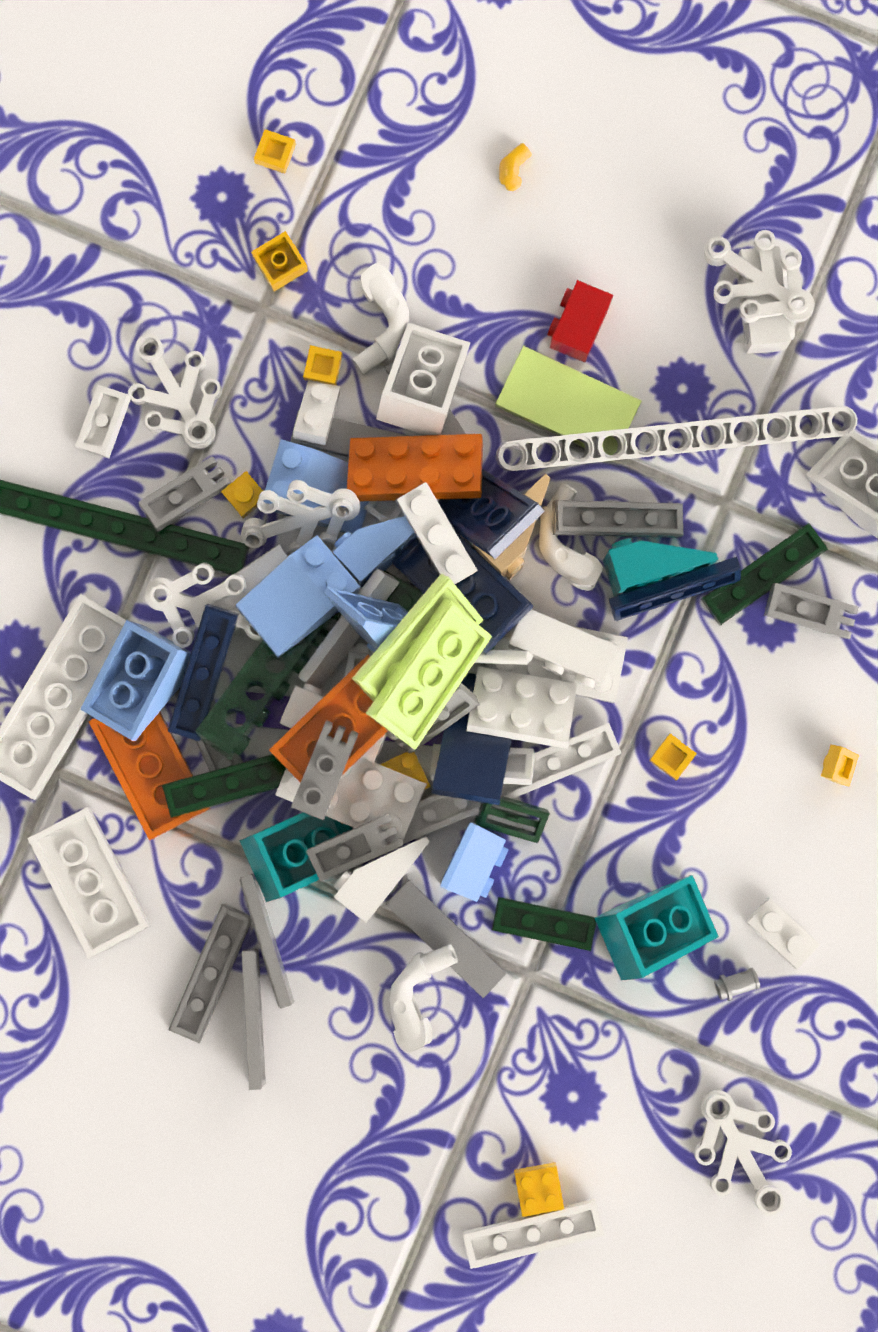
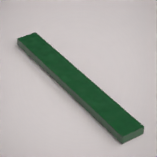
(120, 528)

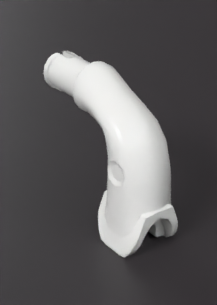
(381, 288)
(579, 569)
(411, 1028)

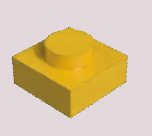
(274, 151)
(323, 365)
(243, 494)
(672, 757)
(839, 765)

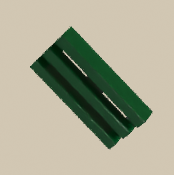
(542, 813)

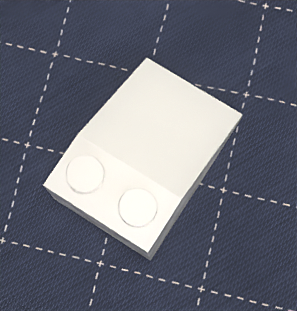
(422, 380)
(850, 479)
(371, 884)

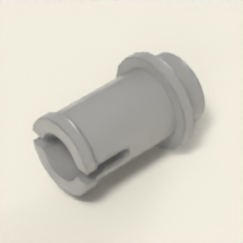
(736, 984)

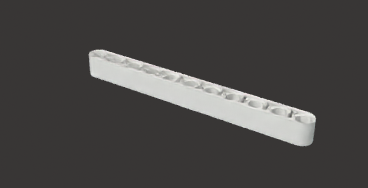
(691, 433)

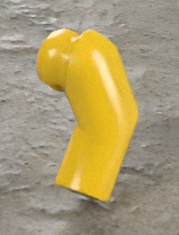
(510, 167)

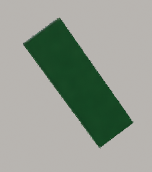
(544, 923)

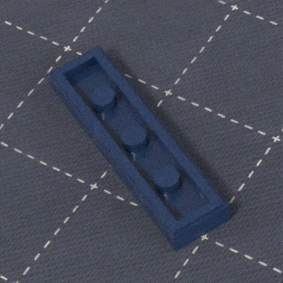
(675, 589)
(203, 670)

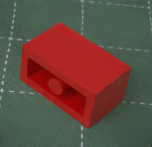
(580, 320)

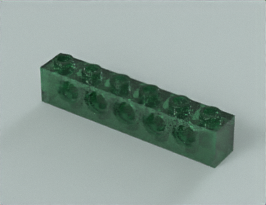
(232, 740)

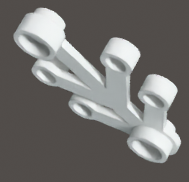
(762, 281)
(178, 397)
(301, 515)
(194, 605)
(739, 1146)

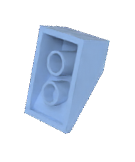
(317, 471)
(373, 547)
(292, 597)
(368, 616)
(136, 680)
(473, 863)

